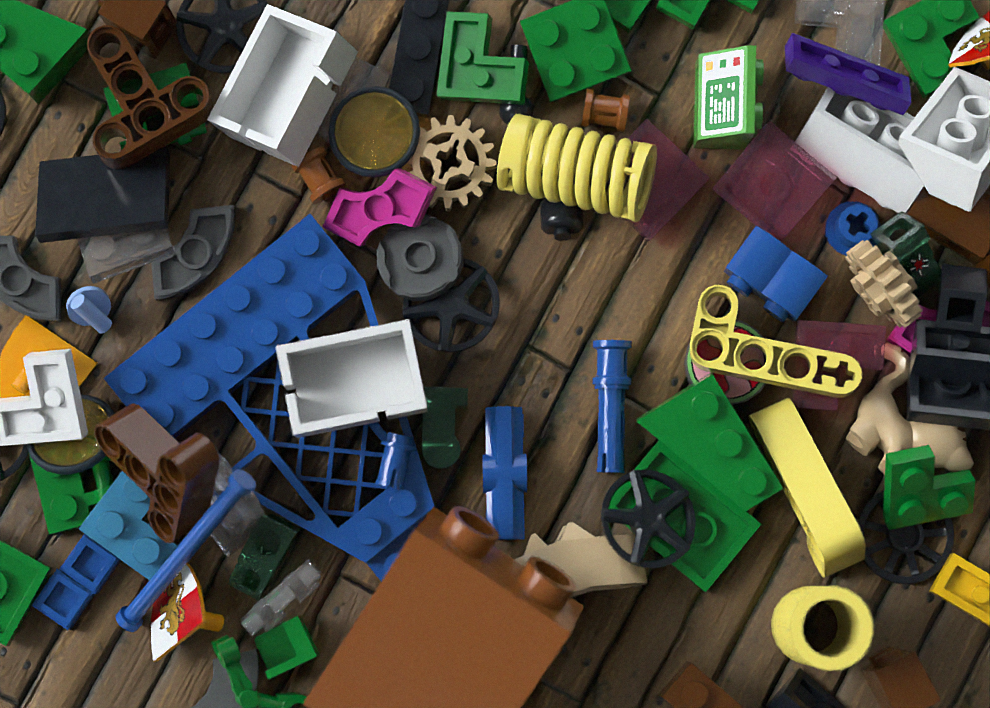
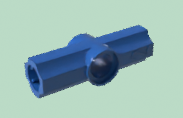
(505, 471)

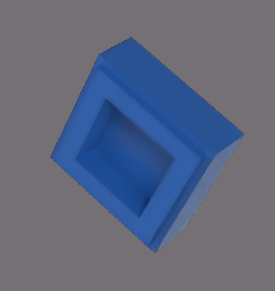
(90, 564)
(63, 599)

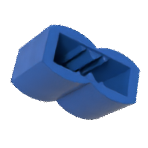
(774, 275)

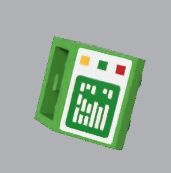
(726, 98)

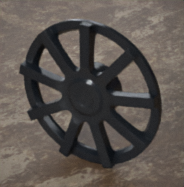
(904, 541)

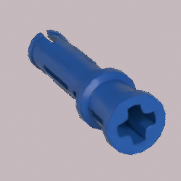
(611, 387)

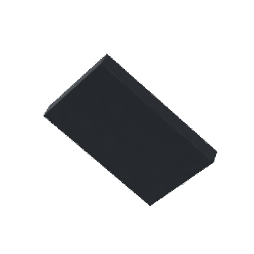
(92, 200)

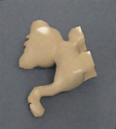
(883, 426)

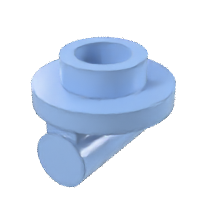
(90, 308)

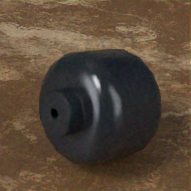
(560, 219)

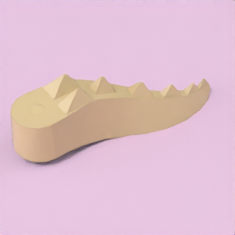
(588, 559)

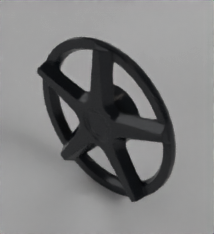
(223, 26)
(454, 308)
(649, 518)

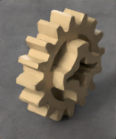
(467, 170)
(883, 284)

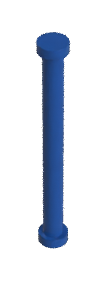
(239, 484)

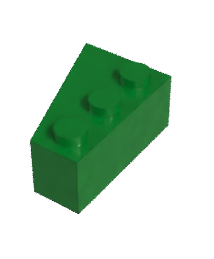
(37, 47)
(713, 441)

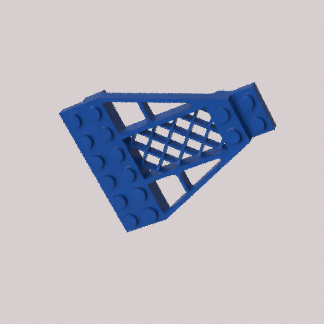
(232, 339)

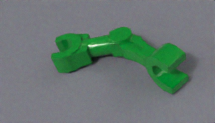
(229, 657)

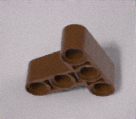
(142, 104)
(171, 474)

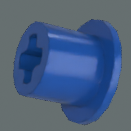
(849, 225)

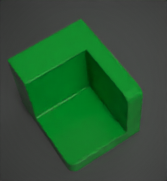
(286, 646)

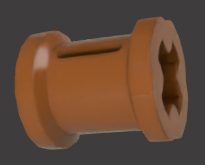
(605, 110)
(319, 176)

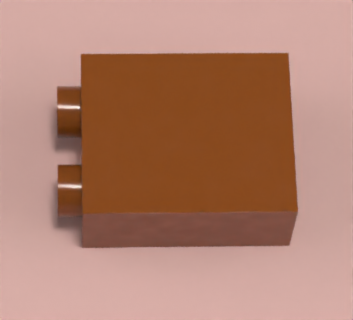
(452, 625)

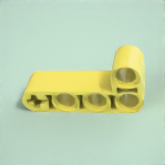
(775, 353)
(809, 487)

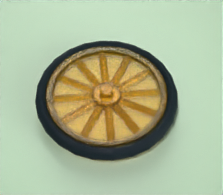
(374, 131)
(77, 454)

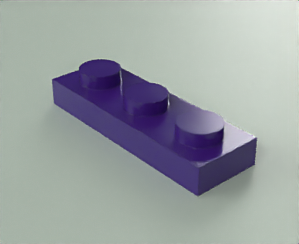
(847, 74)

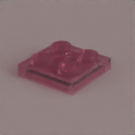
(774, 182)

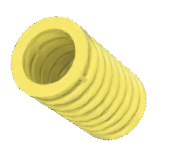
(576, 158)
(853, 624)

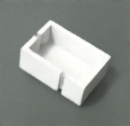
(282, 85)
(351, 378)

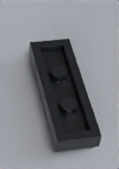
(419, 52)

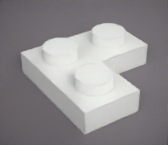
(54, 406)

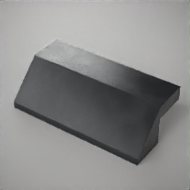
(949, 376)

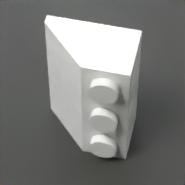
(952, 140)
(862, 148)

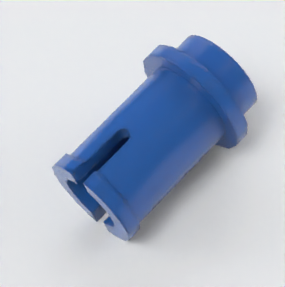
(395, 459)

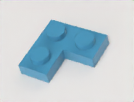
(119, 528)

